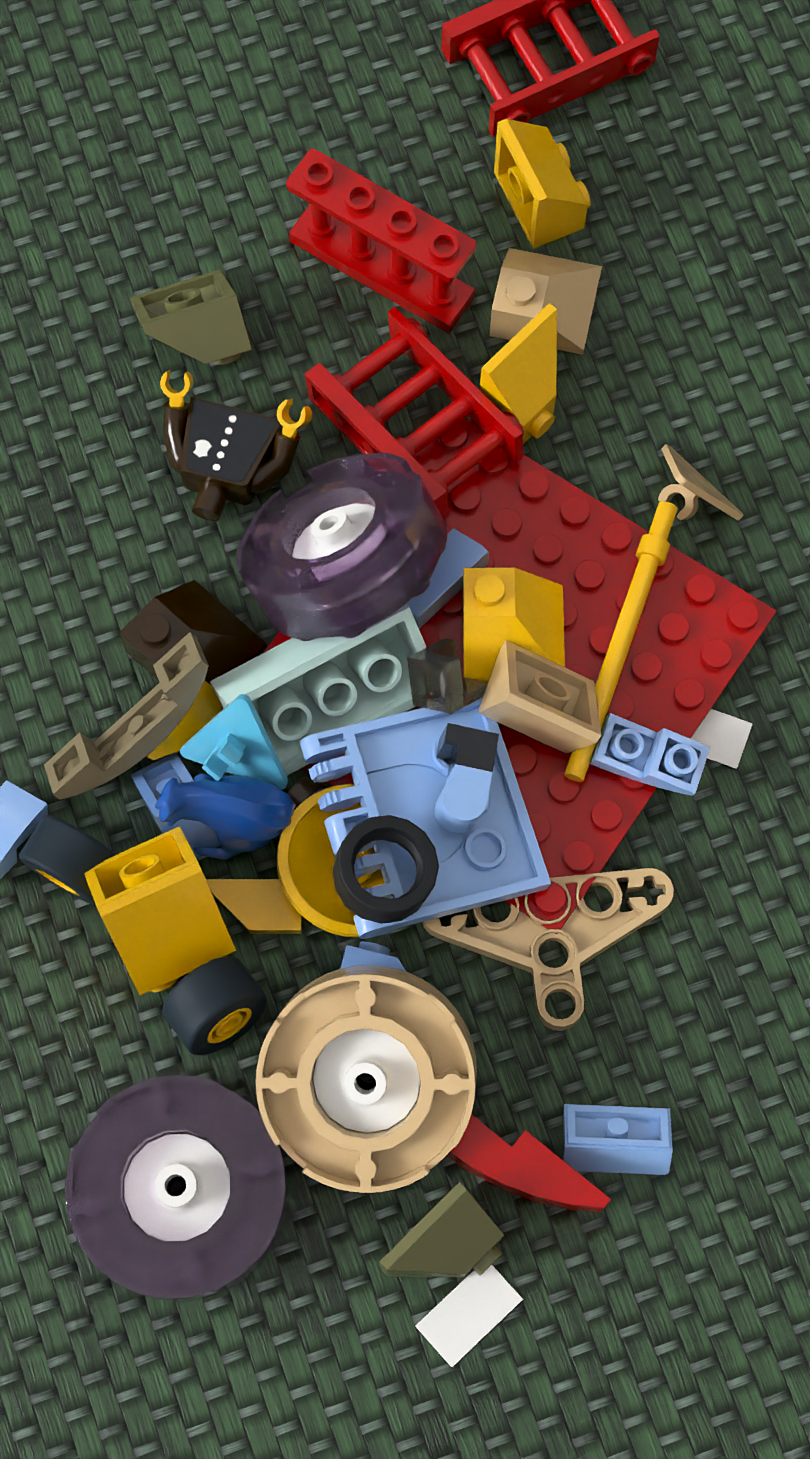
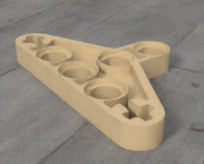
(583, 935)

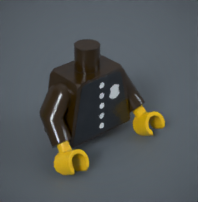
(226, 449)

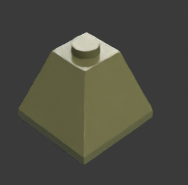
(196, 318)
(447, 1241)

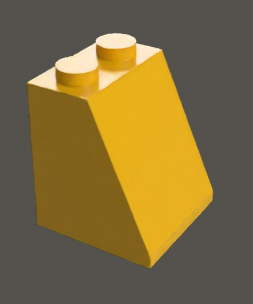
(159, 911)

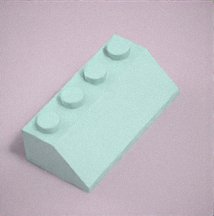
(327, 683)

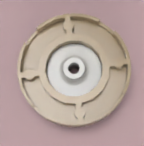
(359, 1130)

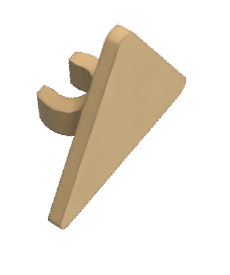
(692, 486)

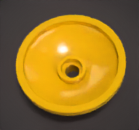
(307, 865)

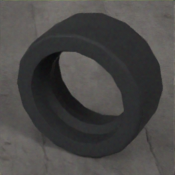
(408, 837)

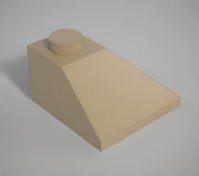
(534, 280)

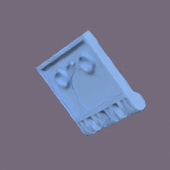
(401, 777)

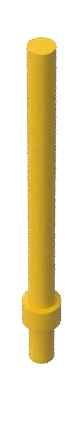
(651, 554)

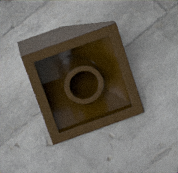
(194, 610)

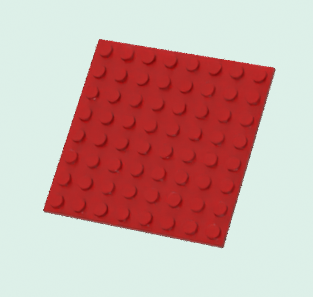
(677, 666)

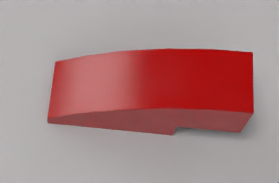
(525, 1169)

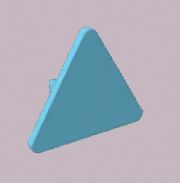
(236, 745)

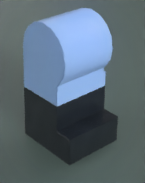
(468, 777)

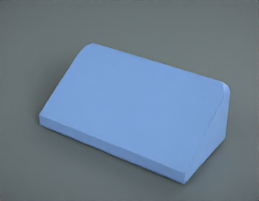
(448, 575)
(617, 1139)

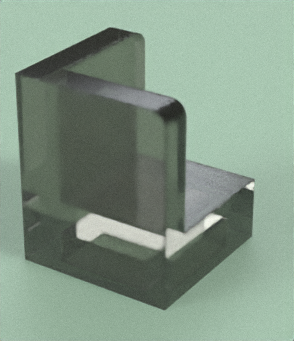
(438, 680)

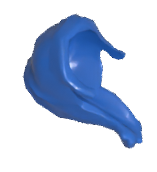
(238, 807)

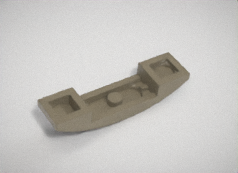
(88, 764)

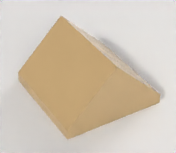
(541, 700)

